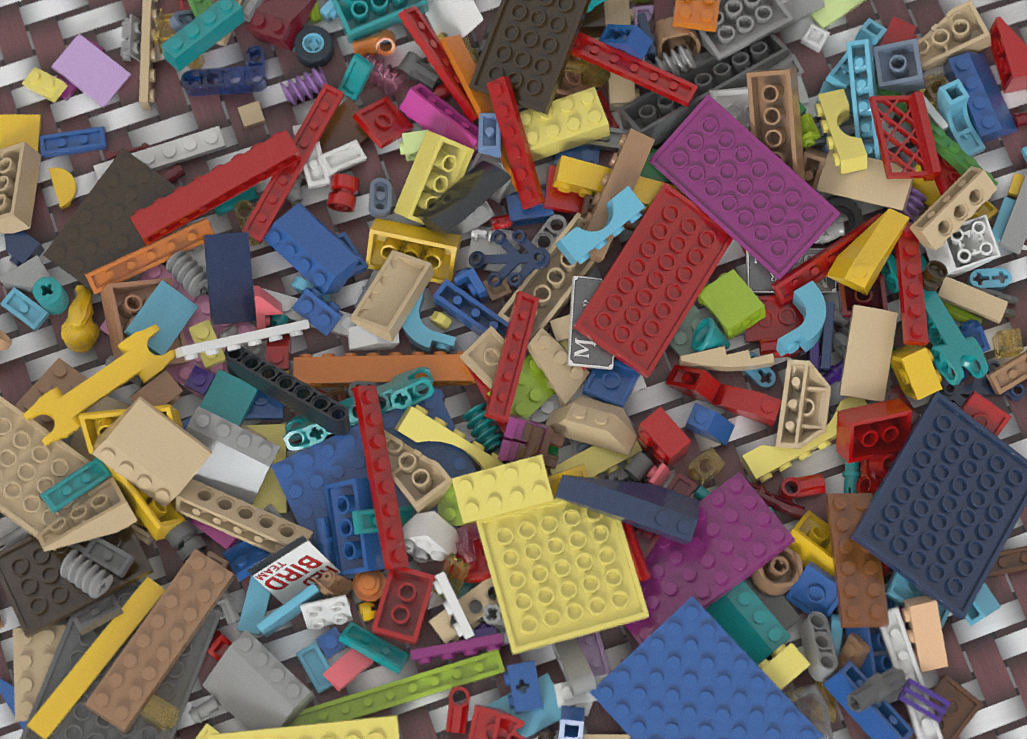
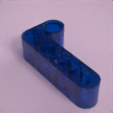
(225, 75)

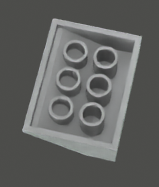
(743, 24)
(237, 458)
(257, 686)

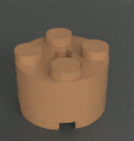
(670, 37)
(779, 573)

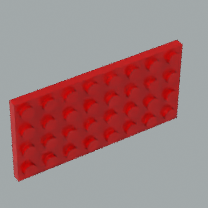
(654, 281)

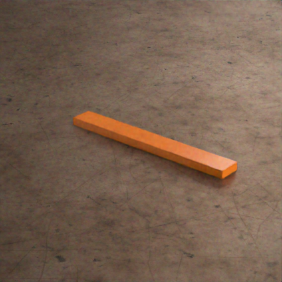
(464, 68)

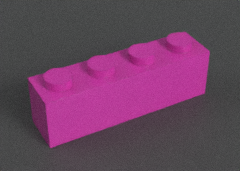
(439, 117)

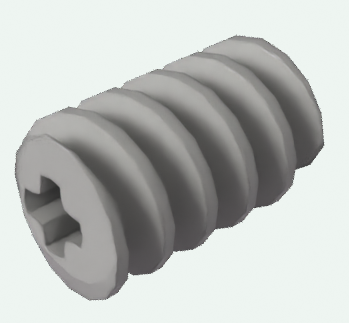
(675, 61)
(188, 273)
(83, 576)

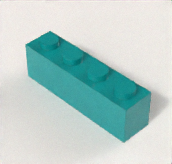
(202, 33)

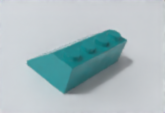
(369, 17)

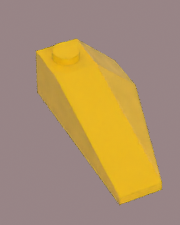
(866, 255)

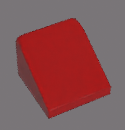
(218, 645)

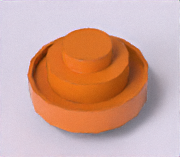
(369, 585)

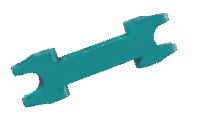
(949, 345)
(398, 393)

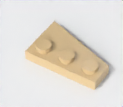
(553, 361)

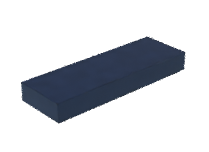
(827, 335)

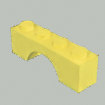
(848, 151)

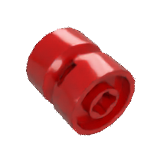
(343, 192)

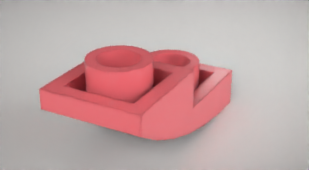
(658, 475)
(347, 668)

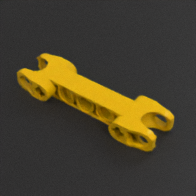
(66, 408)

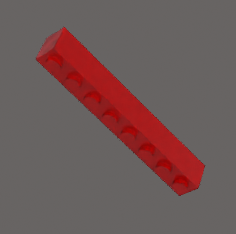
(215, 187)

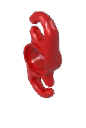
(500, 222)

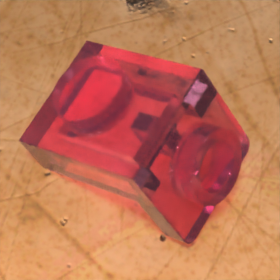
(465, 537)

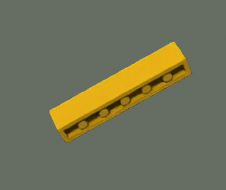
(586, 177)

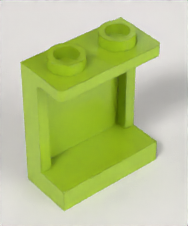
(732, 303)

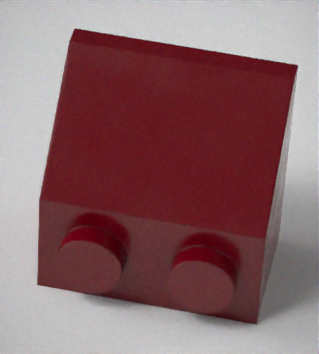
(875, 299)

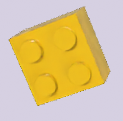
(915, 371)

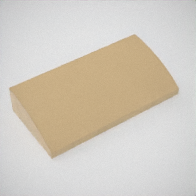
(867, 184)
(392, 295)
(868, 353)

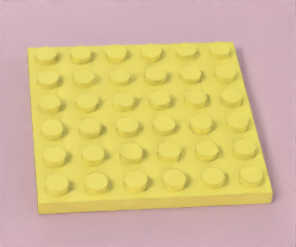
(560, 573)

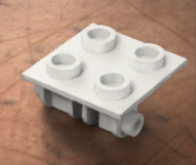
(482, 241)
(326, 612)

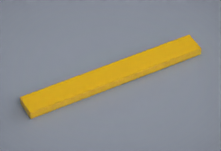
(96, 659)

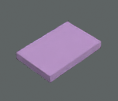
(91, 70)

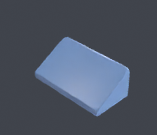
(489, 135)

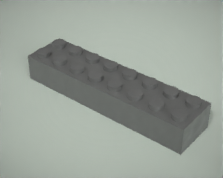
(660, 116)

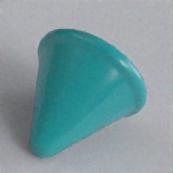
(708, 336)

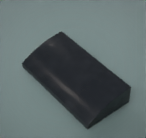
(464, 197)

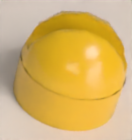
(366, 612)

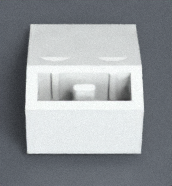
(967, 247)

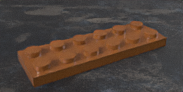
(856, 570)

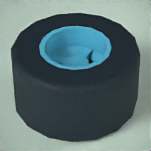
(308, 41)

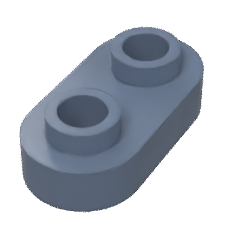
(181, 19)
(380, 200)

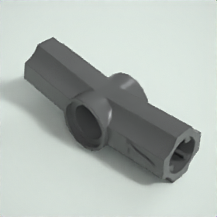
(876, 689)

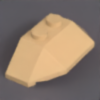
(803, 405)
(594, 424)

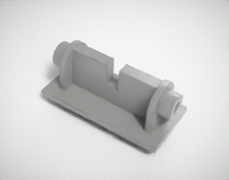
(132, 31)

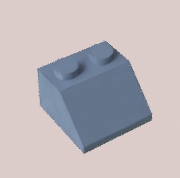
(899, 66)

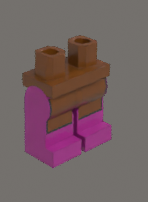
(532, 441)

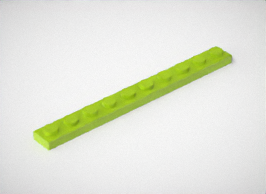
(404, 690)

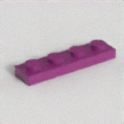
(468, 647)

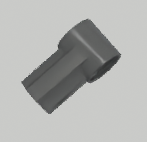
(416, 69)
(638, 467)

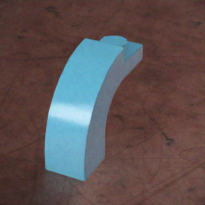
(839, 76)
(952, 106)
(812, 306)
(424, 337)

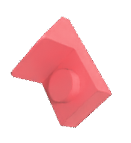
(264, 307)

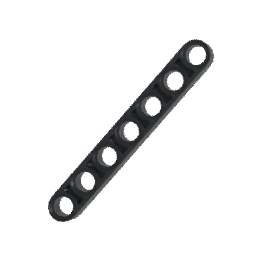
(288, 390)

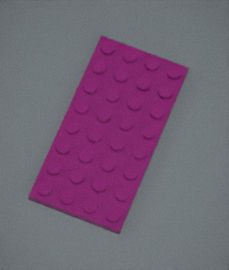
(744, 187)
(730, 542)

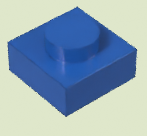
(330, 644)

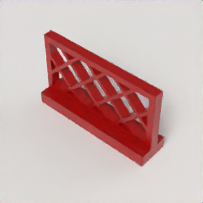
(920, 136)

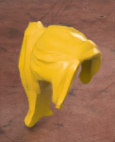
(79, 328)

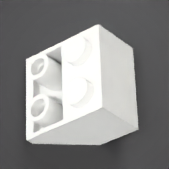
(429, 537)

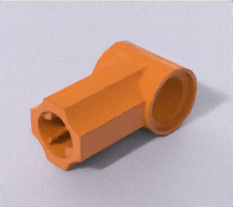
(373, 44)

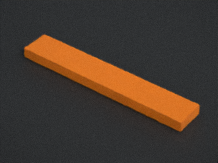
(149, 256)

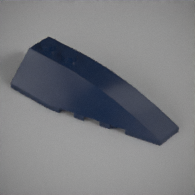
(636, 504)

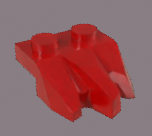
(494, 724)

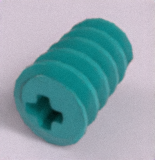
(51, 295)
(482, 428)

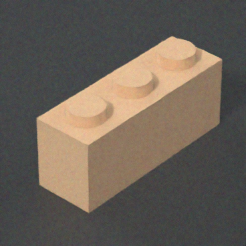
(925, 632)

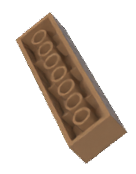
(160, 641)

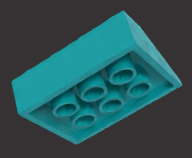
(749, 622)

